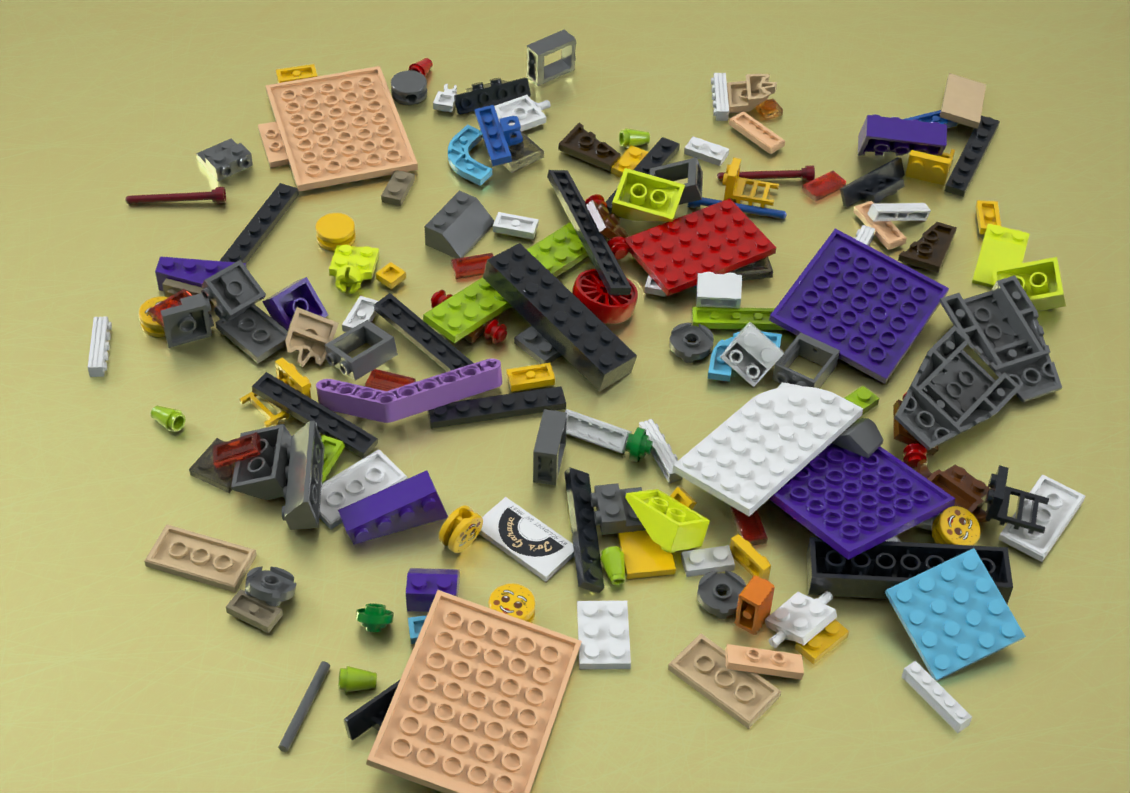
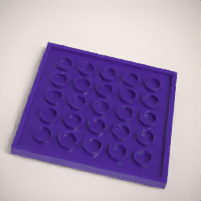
(860, 304)
(859, 499)

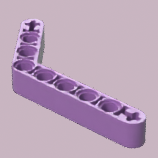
(411, 398)

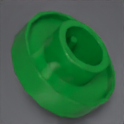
(638, 445)
(374, 617)

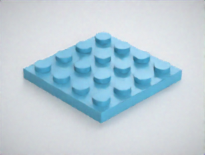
(954, 614)

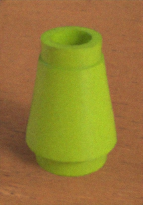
(633, 137)
(169, 418)
(614, 564)
(356, 679)

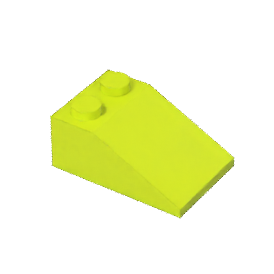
(646, 197)
(999, 249)
(1040, 281)
(668, 521)

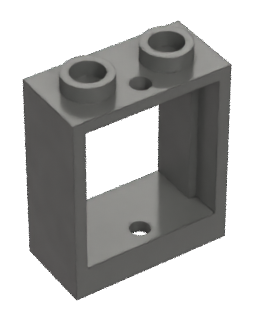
(536, 51)
(680, 170)
(805, 347)
(382, 350)
(549, 447)

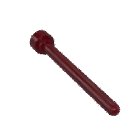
(806, 174)
(216, 195)

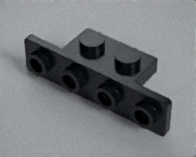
(489, 94)
(875, 184)
(370, 714)

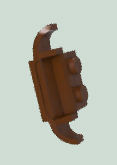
(966, 489)

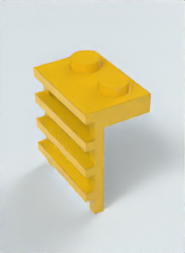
(929, 167)
(736, 185)
(289, 375)

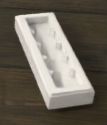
(597, 431)

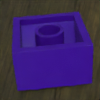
(298, 294)
(424, 583)

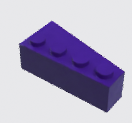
(901, 136)
(187, 270)
(394, 509)

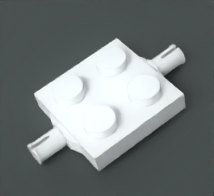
(525, 109)
(800, 618)

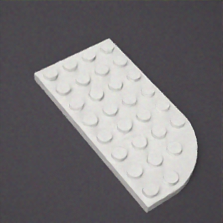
(766, 444)

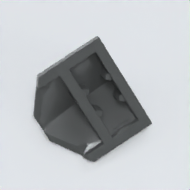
(860, 438)

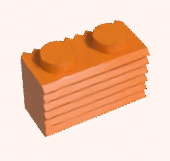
(754, 604)

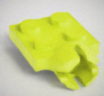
(352, 266)

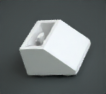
(719, 290)
(751, 354)

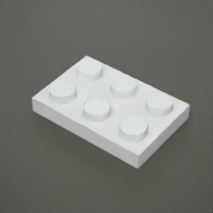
(604, 635)

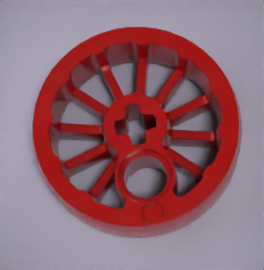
(608, 308)

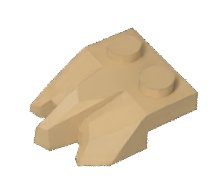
(749, 93)
(309, 335)

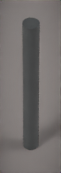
(304, 706)

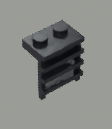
(998, 503)

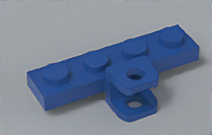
(498, 134)

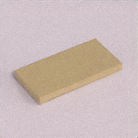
(963, 100)
(200, 558)
(736, 692)

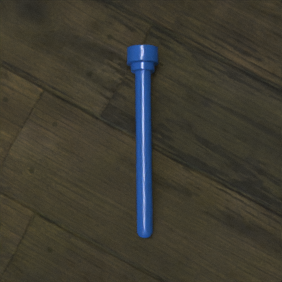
(743, 207)

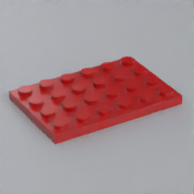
(699, 242)

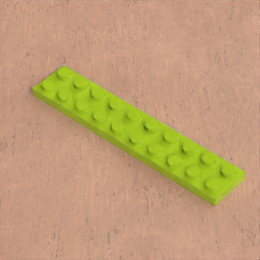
(481, 302)

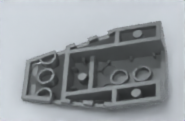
(1007, 336)
(951, 393)

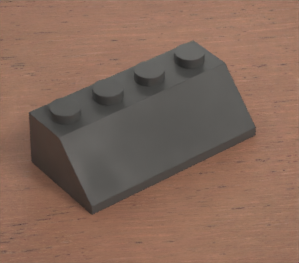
(304, 478)

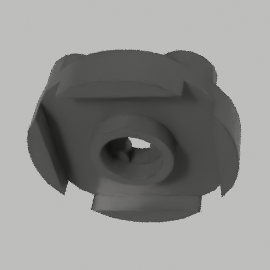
(691, 351)
(270, 585)
(712, 602)

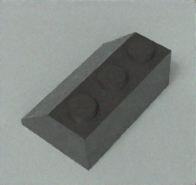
(458, 226)
(265, 473)

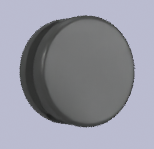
(409, 87)

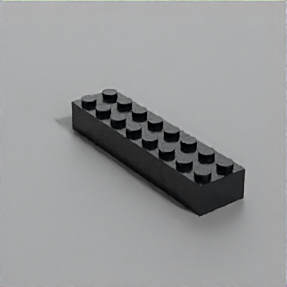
(559, 317)
(890, 564)

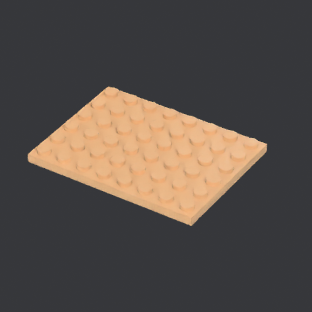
(340, 128)
(474, 701)

